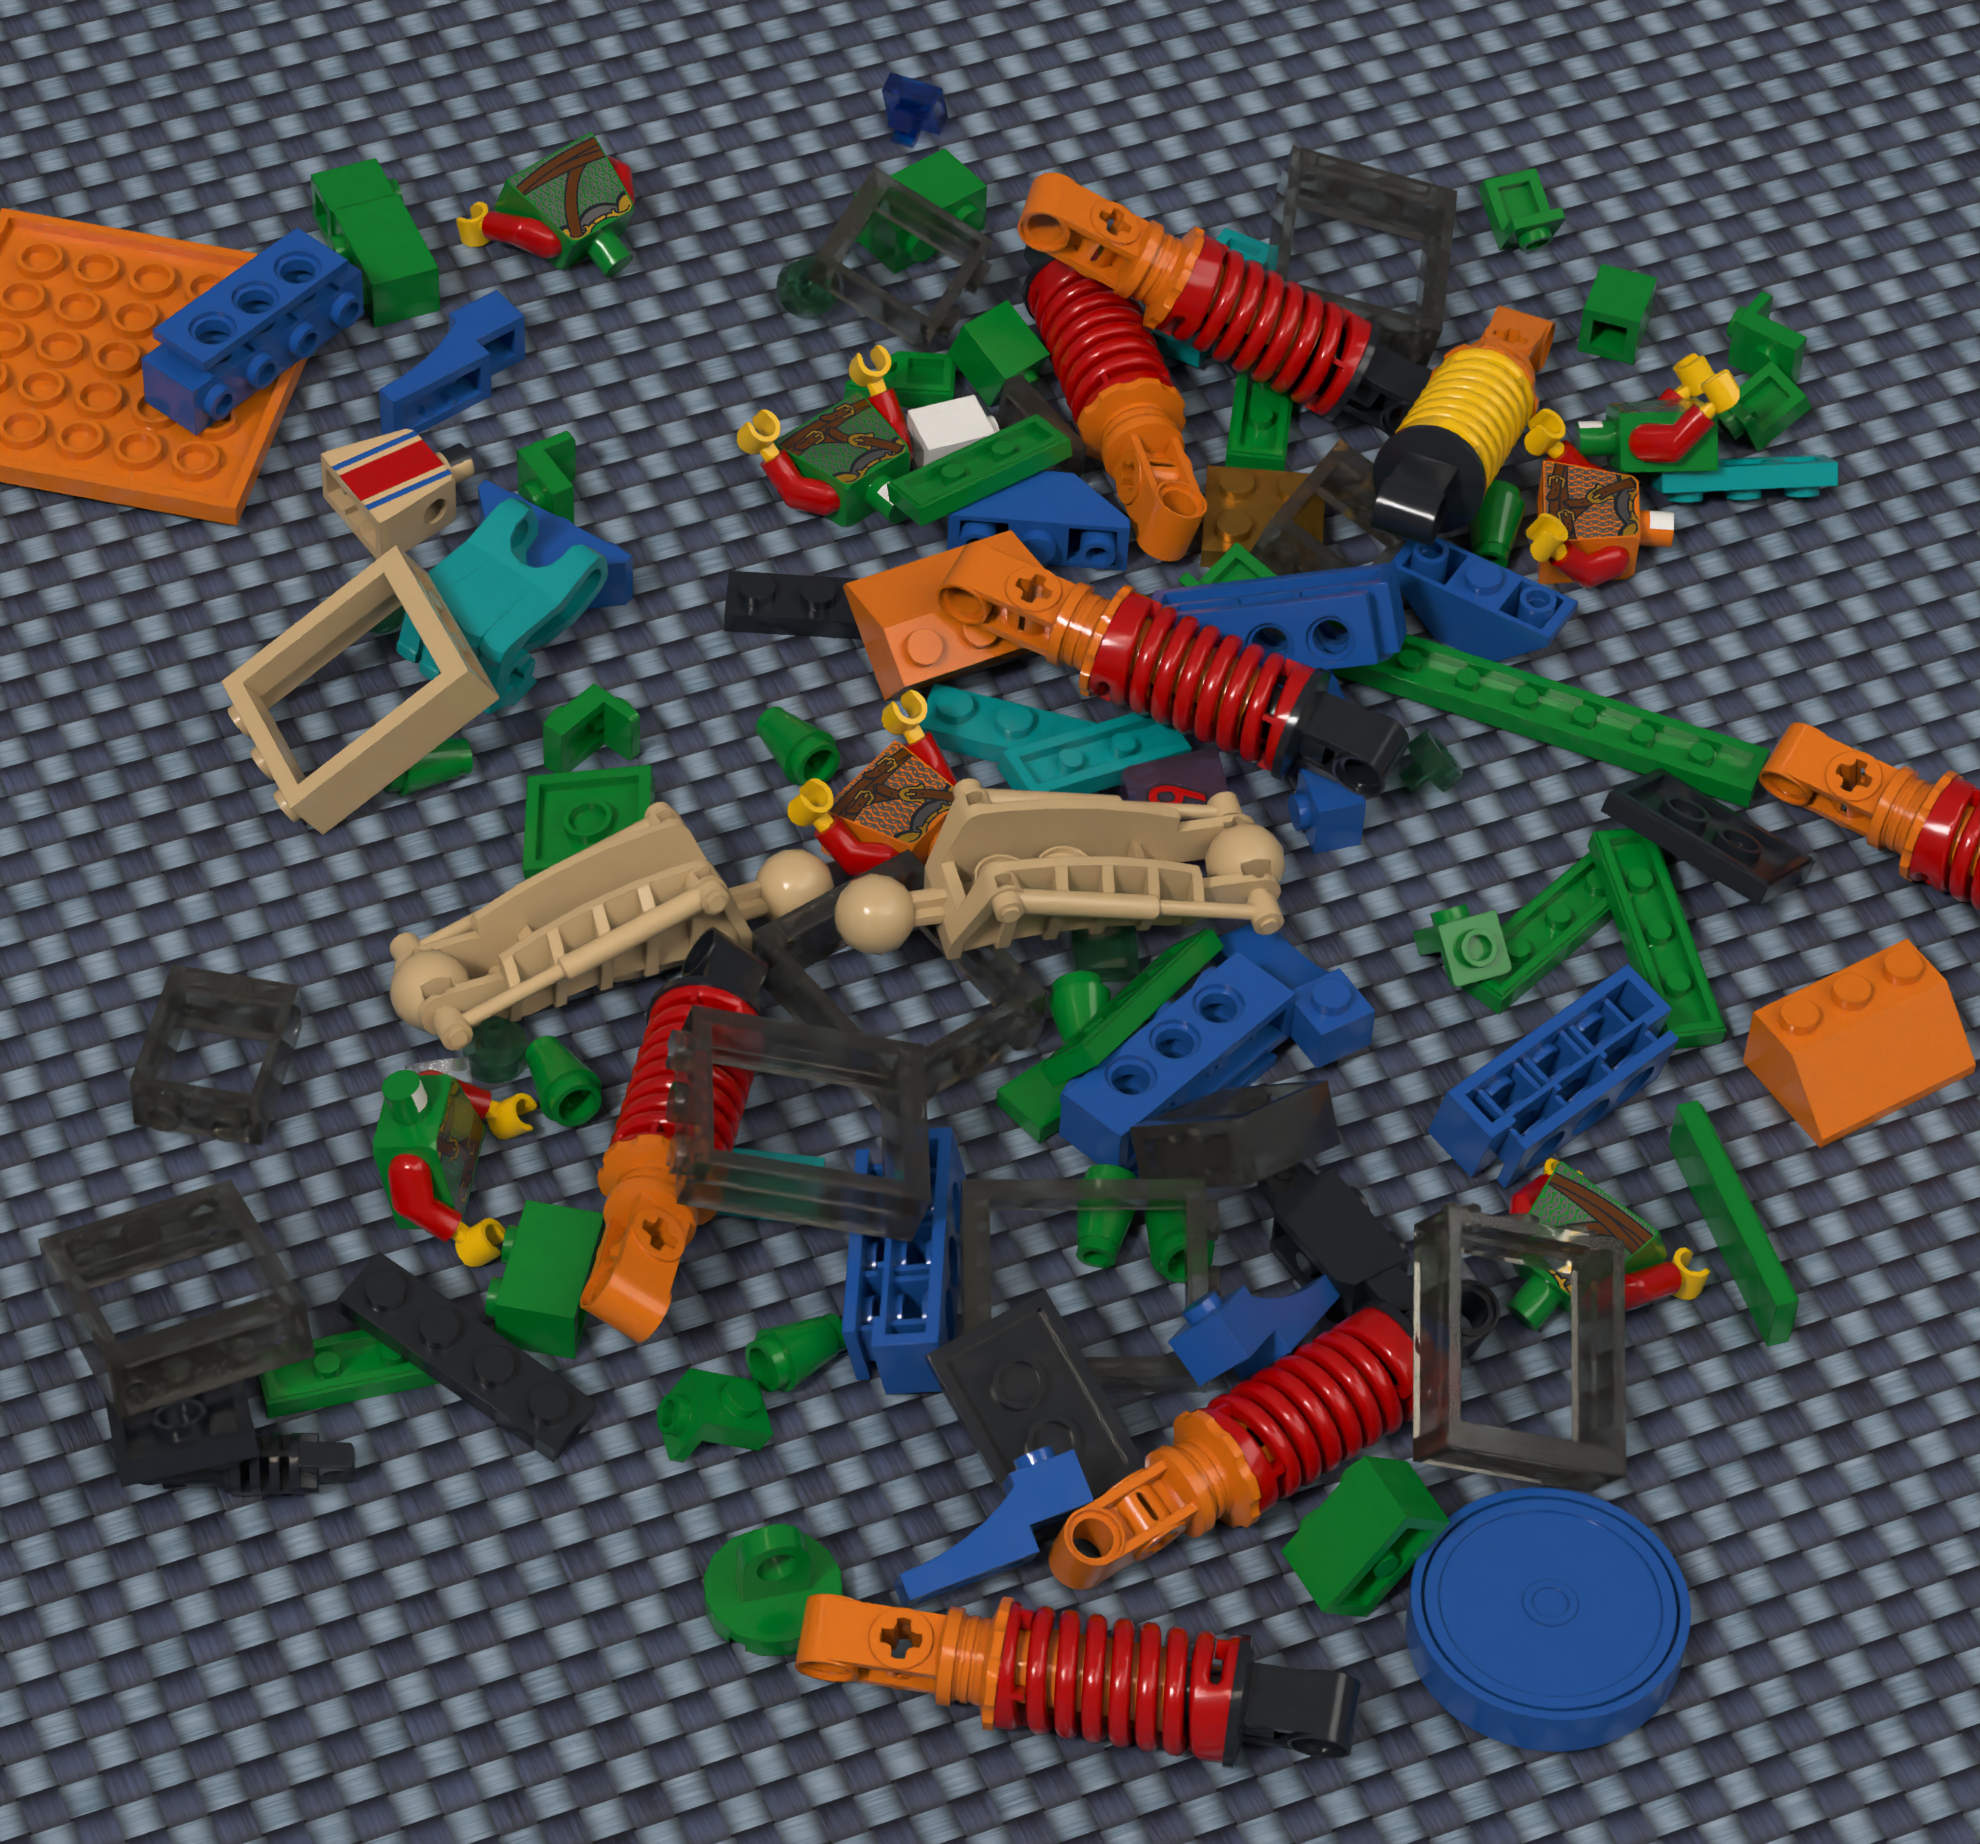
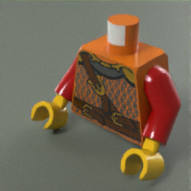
(1585, 514)
(890, 804)

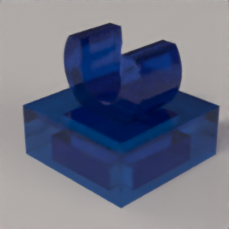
(913, 107)

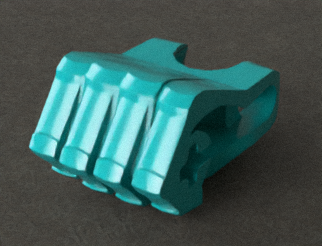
(505, 602)

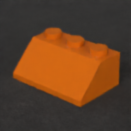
(911, 635)
(1860, 1043)

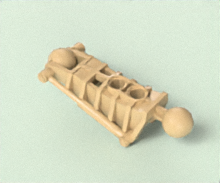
(1067, 862)
(588, 922)

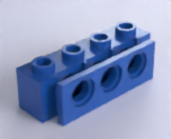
(250, 330)
(1299, 605)
(1200, 1043)
(1557, 1079)
(906, 1292)

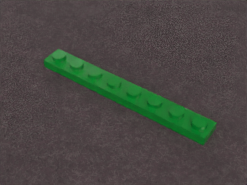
(1566, 717)

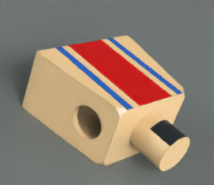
(394, 488)

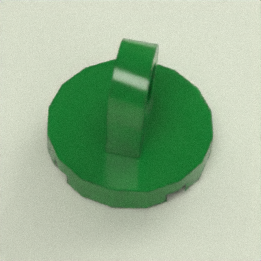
(762, 1584)

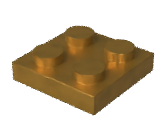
(1244, 502)

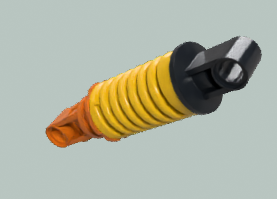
(1461, 430)

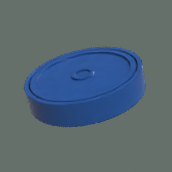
(1548, 1619)

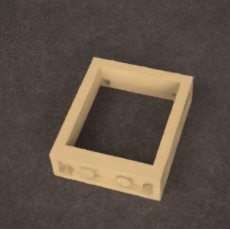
(394, 741)

